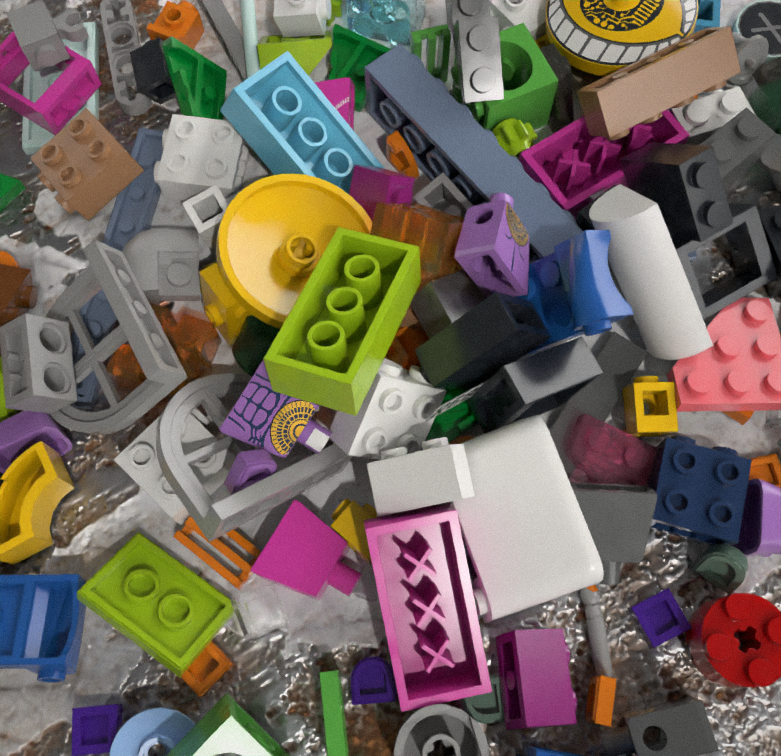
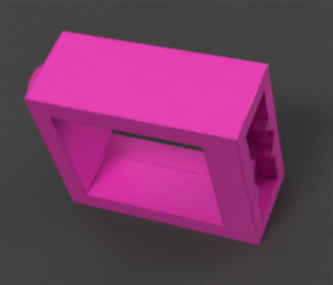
(60, 100)

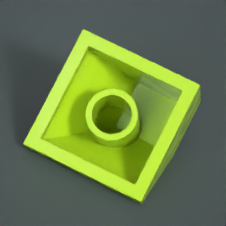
(304, 49)

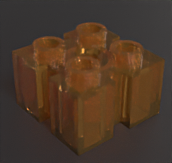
(424, 227)
(192, 340)

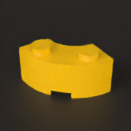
(28, 499)

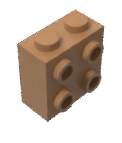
(85, 165)

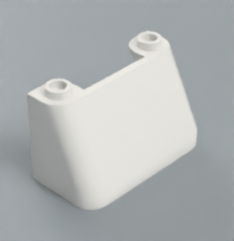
(523, 522)

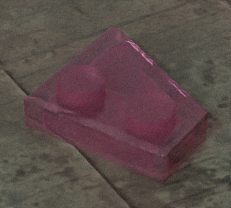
(609, 453)

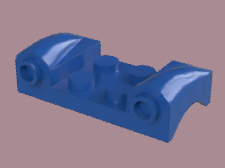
(575, 289)
(41, 624)

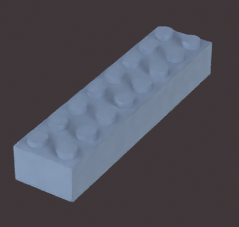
(451, 142)

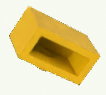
(220, 304)

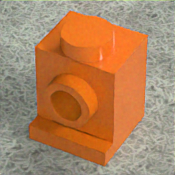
(178, 21)

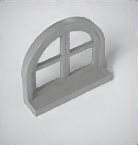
(138, 325)
(235, 510)

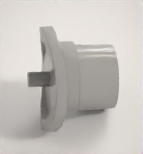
(751, 55)

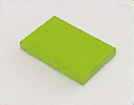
(157, 603)

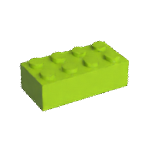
(344, 321)

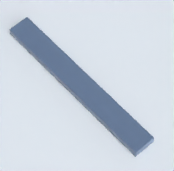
(130, 214)

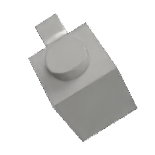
(42, 35)

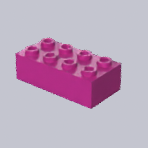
(584, 166)
(427, 606)

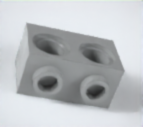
(37, 364)

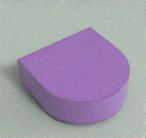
(249, 469)

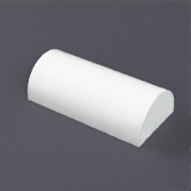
(650, 274)

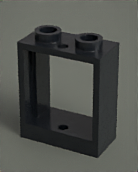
(749, 254)
(535, 384)

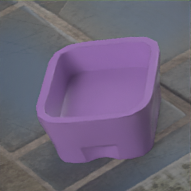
(26, 430)
(761, 520)

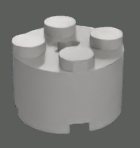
(440, 722)

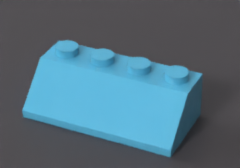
(295, 125)

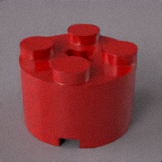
(716, 648)

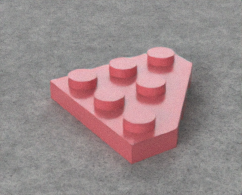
(739, 368)

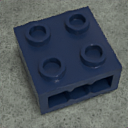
(699, 491)

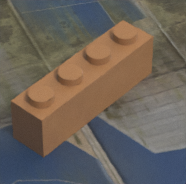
(659, 82)

